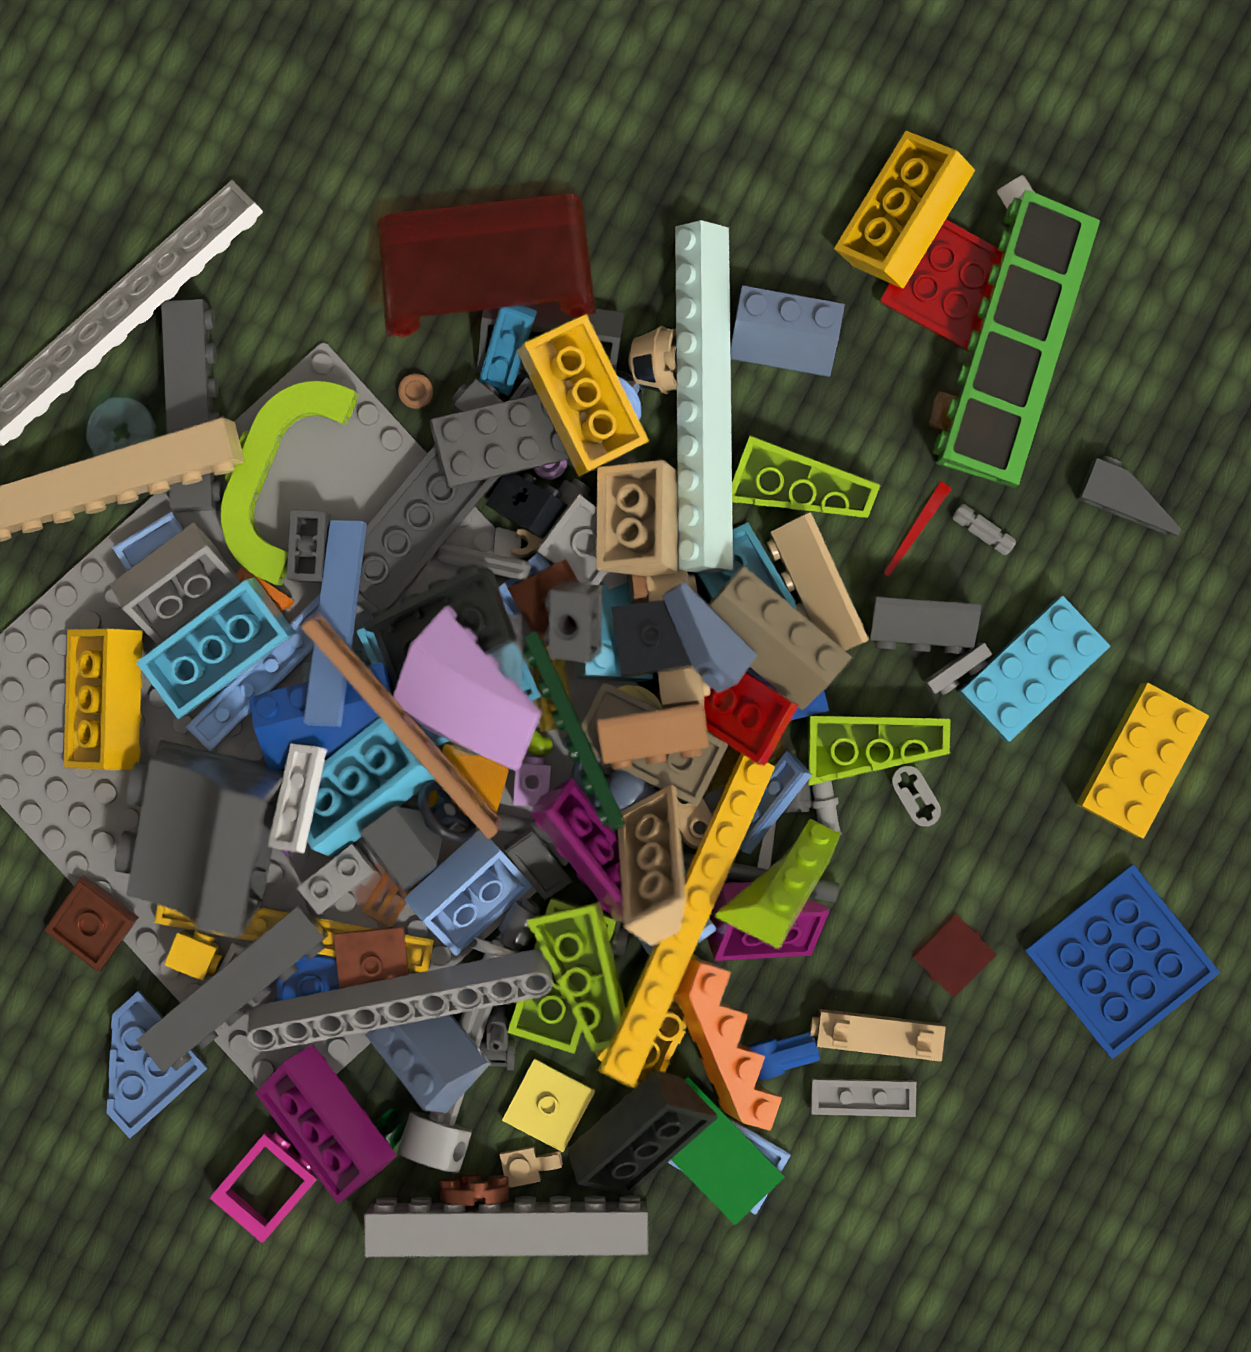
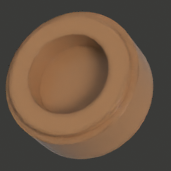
(415, 391)

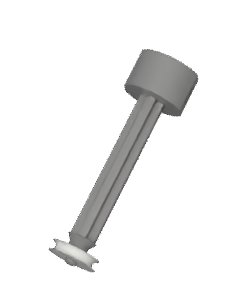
(435, 1137)

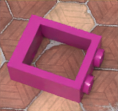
(240, 1209)

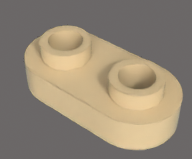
(689, 817)

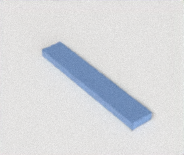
(338, 608)

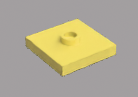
(548, 1105)

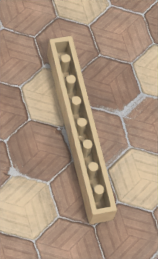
(119, 476)

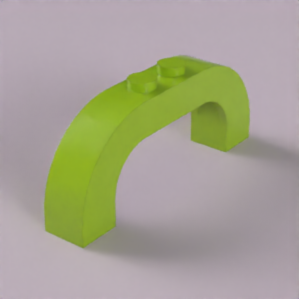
(259, 451)

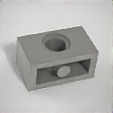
(336, 878)

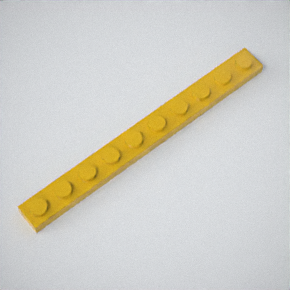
(672, 955)

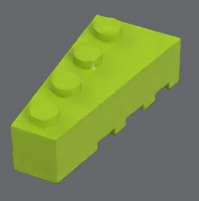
(793, 481)
(583, 962)

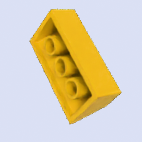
(582, 395)
(103, 699)

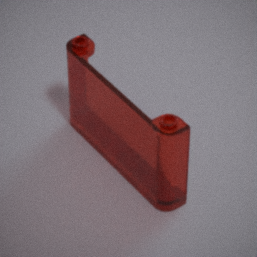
(484, 259)

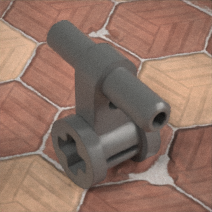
(497, 1046)

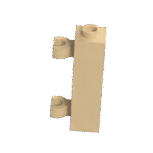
(878, 1034)

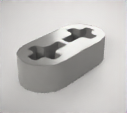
(908, 800)

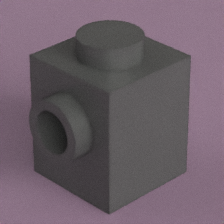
(474, 397)

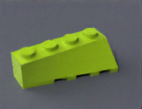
(866, 744)
(778, 895)

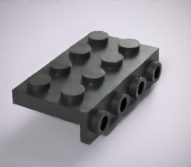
(470, 594)

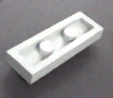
(297, 798)

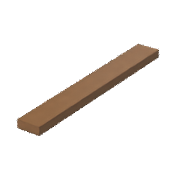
(402, 724)

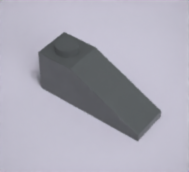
(1121, 494)

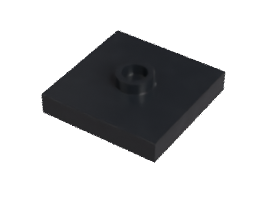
(647, 639)

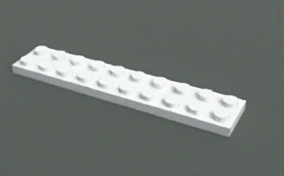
(124, 307)

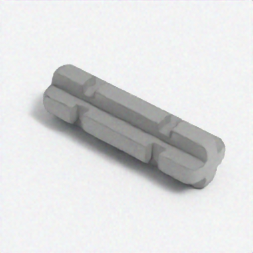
(984, 529)

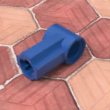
(785, 1054)

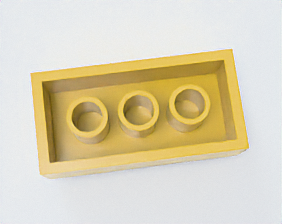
(904, 209)
(1142, 760)

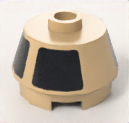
(655, 360)

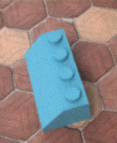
(362, 785)

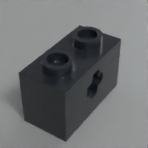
(526, 503)

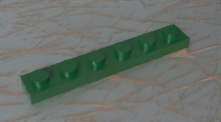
(579, 746)

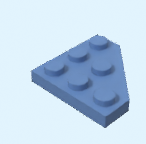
(135, 1082)

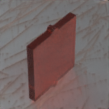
(954, 955)

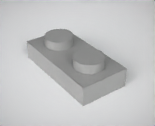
(946, 678)

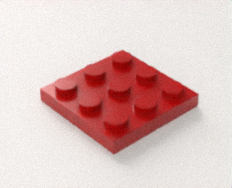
(947, 285)

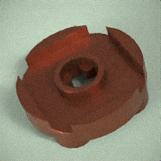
(473, 1189)

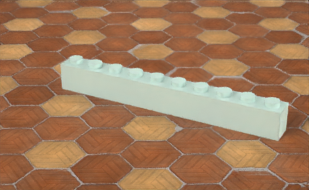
(703, 398)

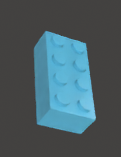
(216, 647)
(1033, 668)

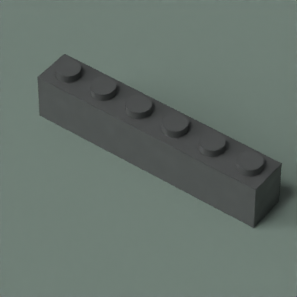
(190, 389)
(232, 988)

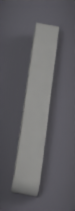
(399, 1000)

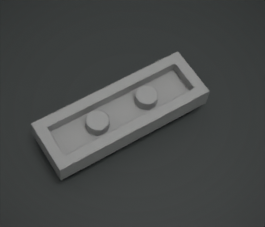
(863, 1097)

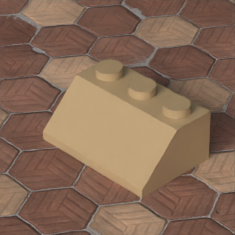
(637, 519)

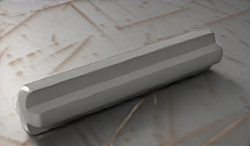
(499, 564)

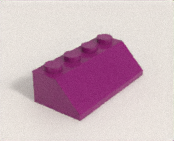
(584, 842)
(325, 1123)

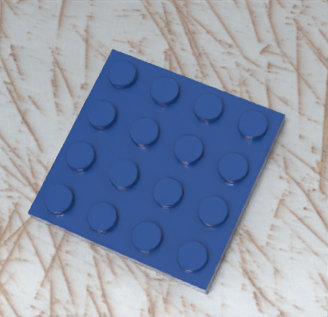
(1121, 961)

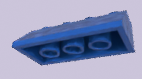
(281, 714)

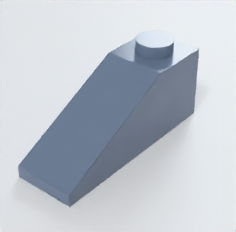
(708, 641)

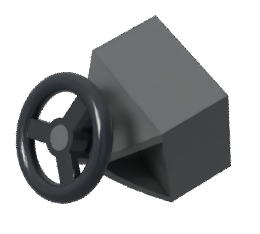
(410, 840)

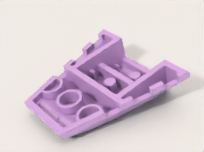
(463, 695)

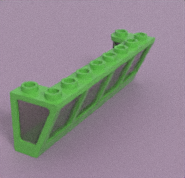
(1017, 339)

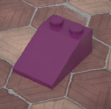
(735, 944)

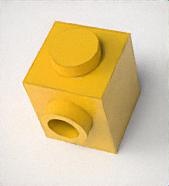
(194, 955)

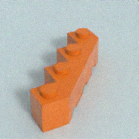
(717, 1031)

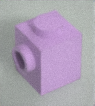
(531, 781)

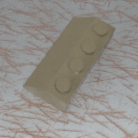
(788, 647)

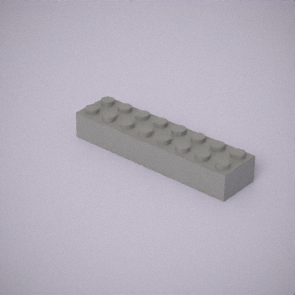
(507, 1227)

